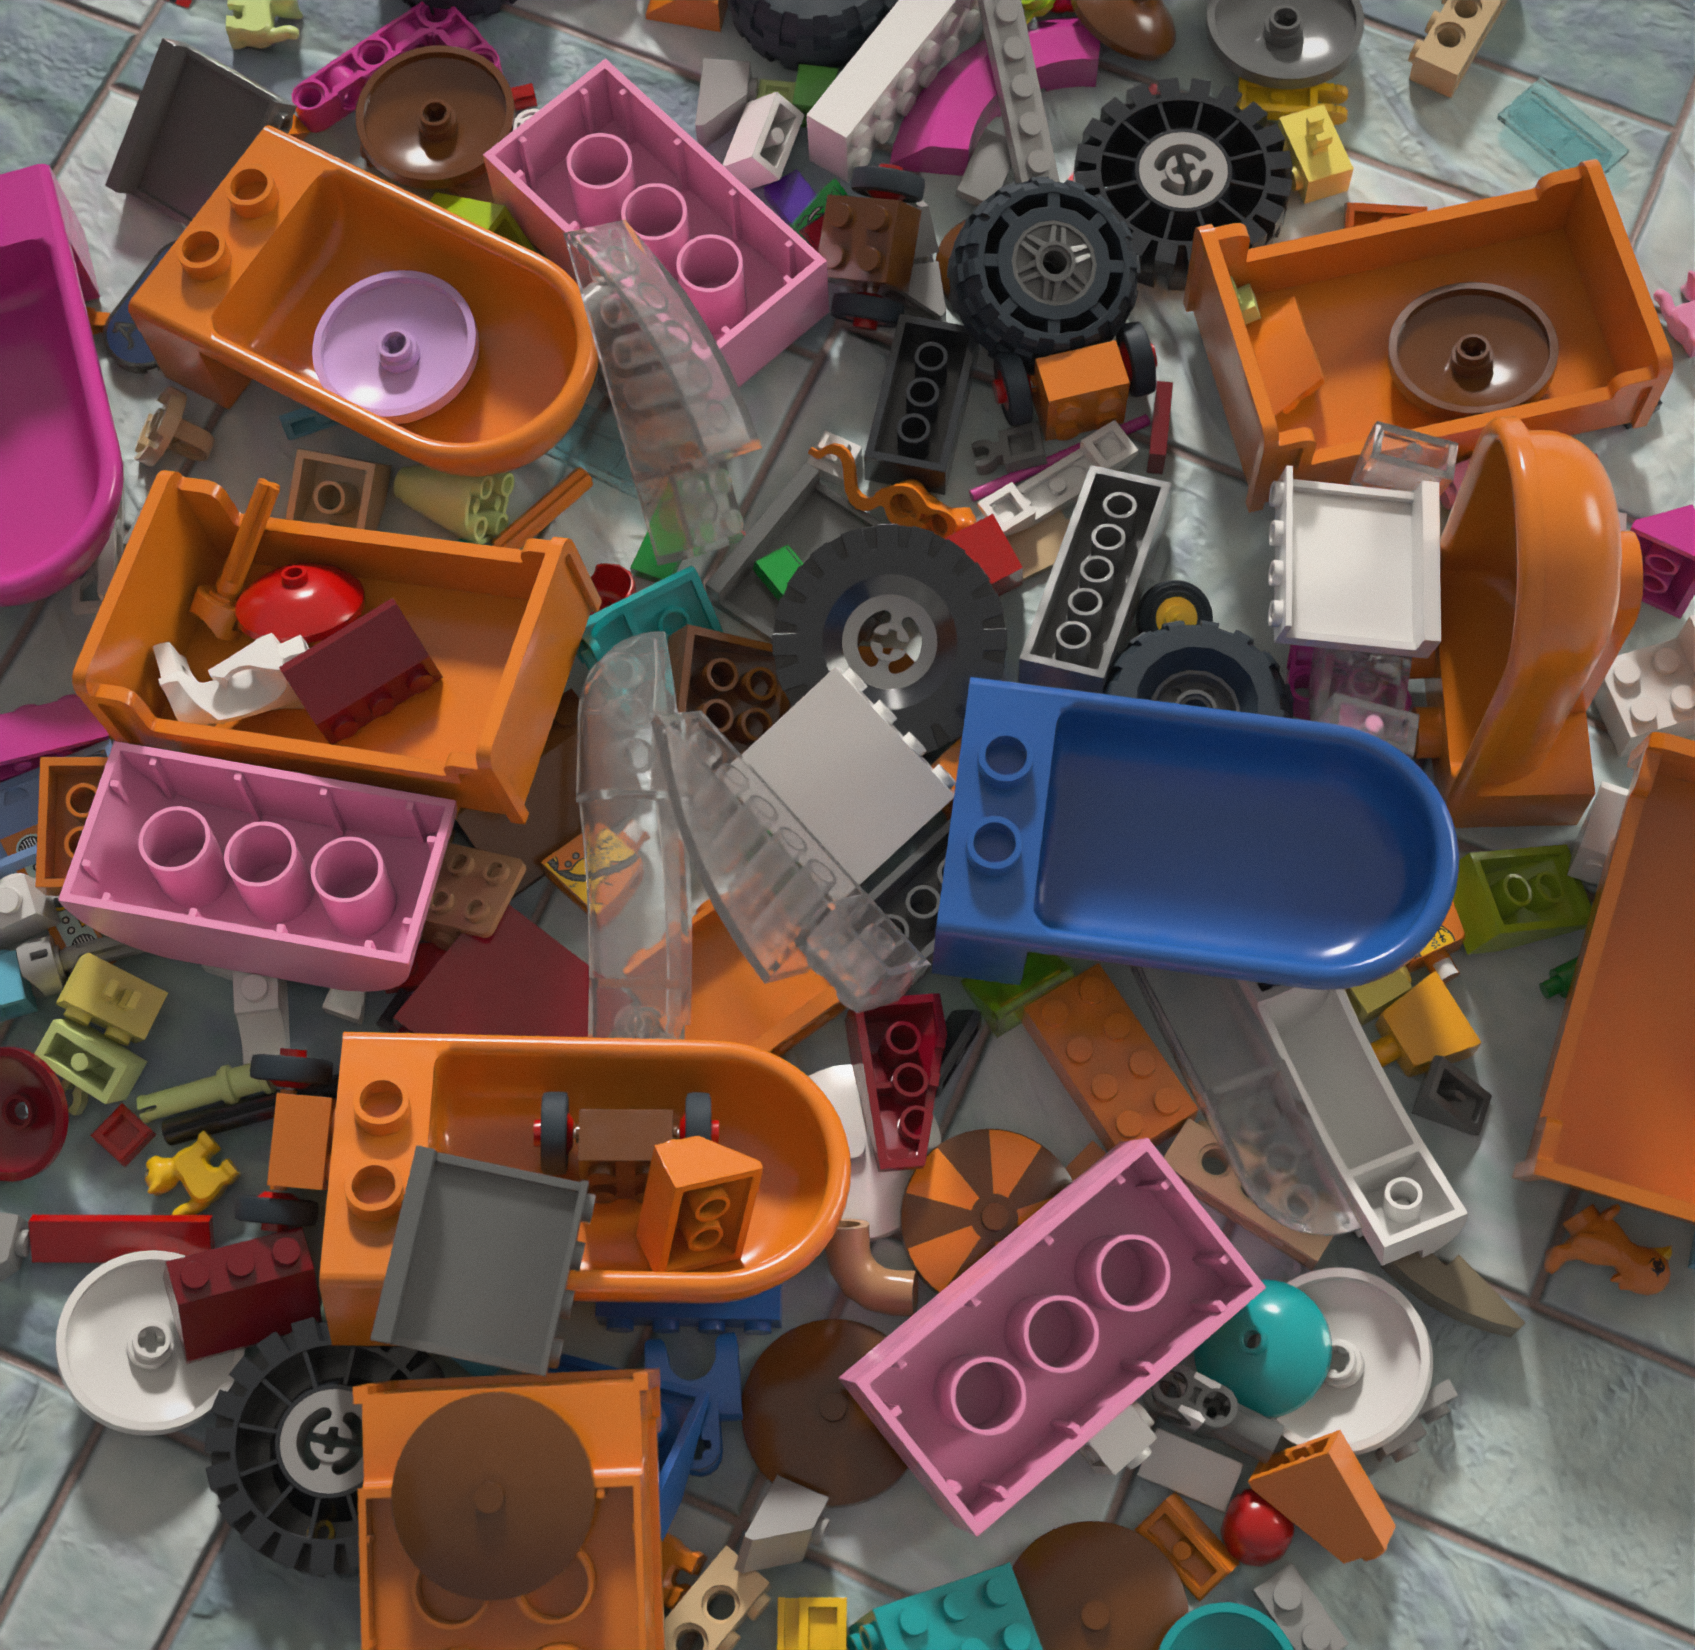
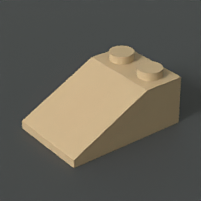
(337, 490)

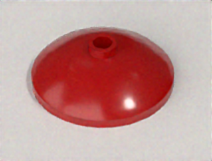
(300, 601)

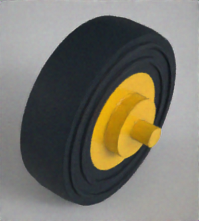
(1172, 602)

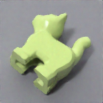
(254, 22)

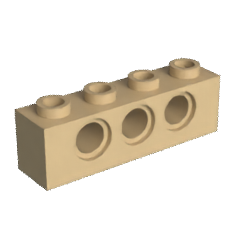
(1452, 43)
(1225, 1195)
(693, 1613)

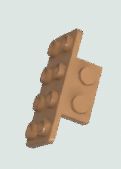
(470, 894)

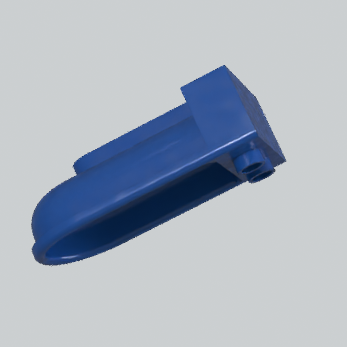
(1186, 842)

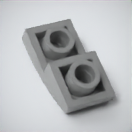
(986, 169)
(1432, 1410)

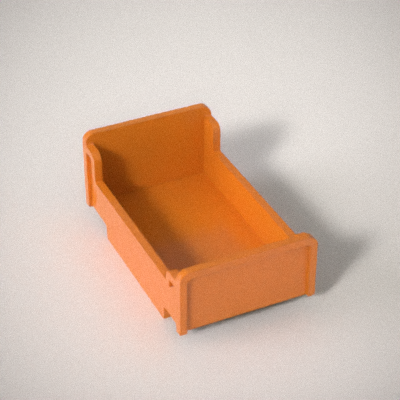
(1546, 242)
(488, 616)
(1624, 1052)
(610, 1588)

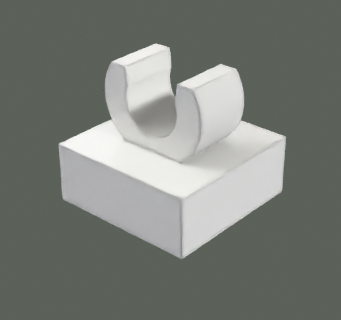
(830, 466)

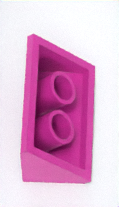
(1668, 559)

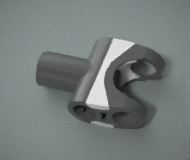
(1233, 1421)

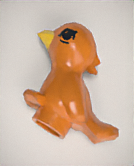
(1603, 1242)

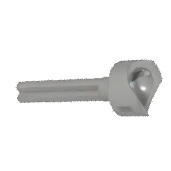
(47, 965)

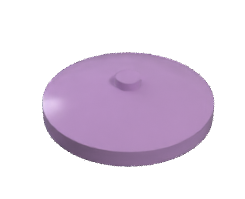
(397, 345)

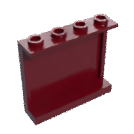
(502, 986)

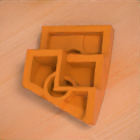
(1285, 355)

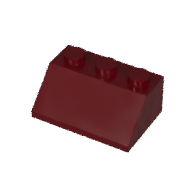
(361, 672)
(241, 1293)

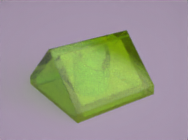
(1004, 1003)

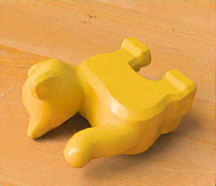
(193, 1168)

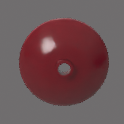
(33, 1139)

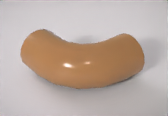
(866, 1280)

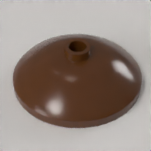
(1129, 27)

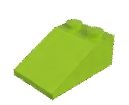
(1518, 897)

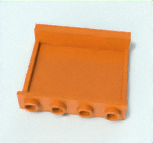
(737, 1006)

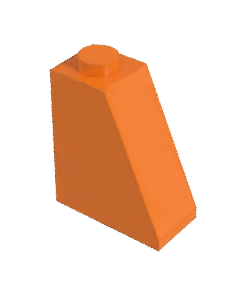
(1327, 1497)

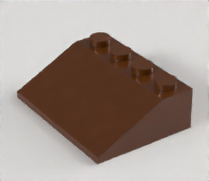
(728, 681)
(550, 802)

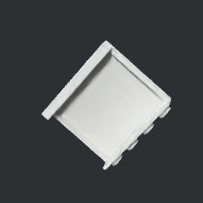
(1355, 567)
(850, 773)

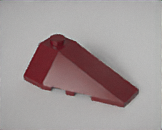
(897, 1073)

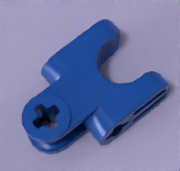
(725, 1394)

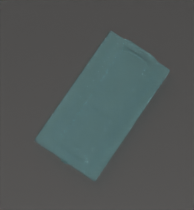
(1560, 129)
(597, 448)

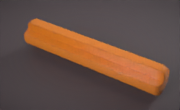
(545, 510)

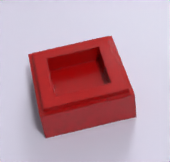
(123, 1135)

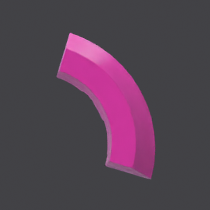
(963, 97)

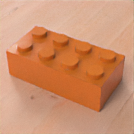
(1108, 1061)

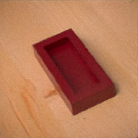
(1159, 427)

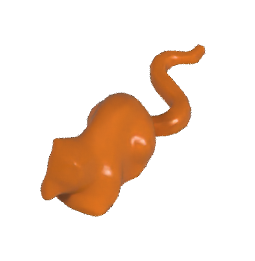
(903, 502)

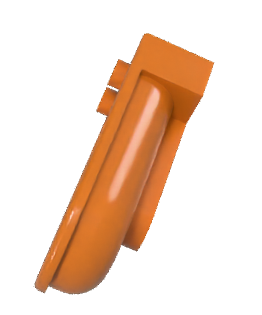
(300, 229)
(1530, 625)
(481, 1103)

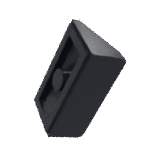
(961, 1031)

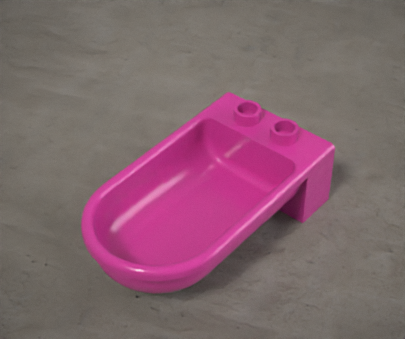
(55, 416)

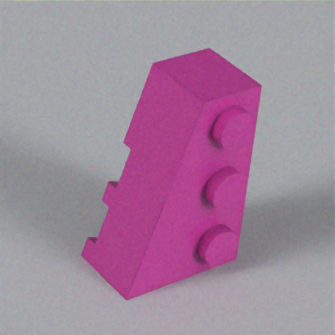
(46, 731)

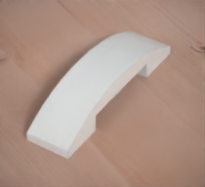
(1059, 484)

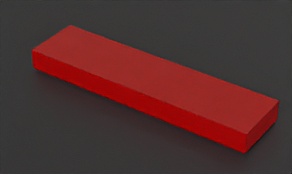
(111, 1236)

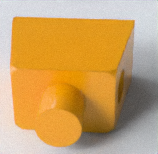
(1422, 1026)

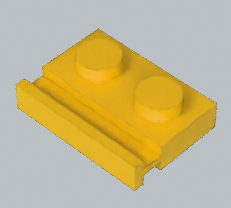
(812, 1623)

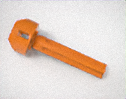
(217, 603)

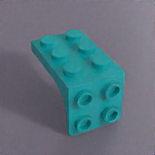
(657, 608)
(965, 1614)

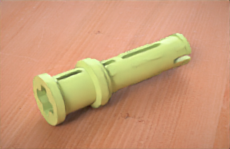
(227, 1085)

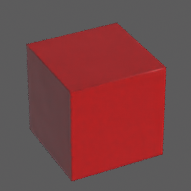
(991, 550)

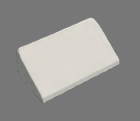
(1191, 1470)

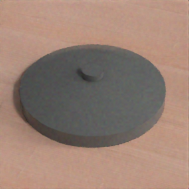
(1285, 40)

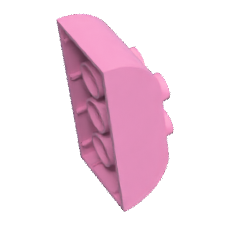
(258, 868)

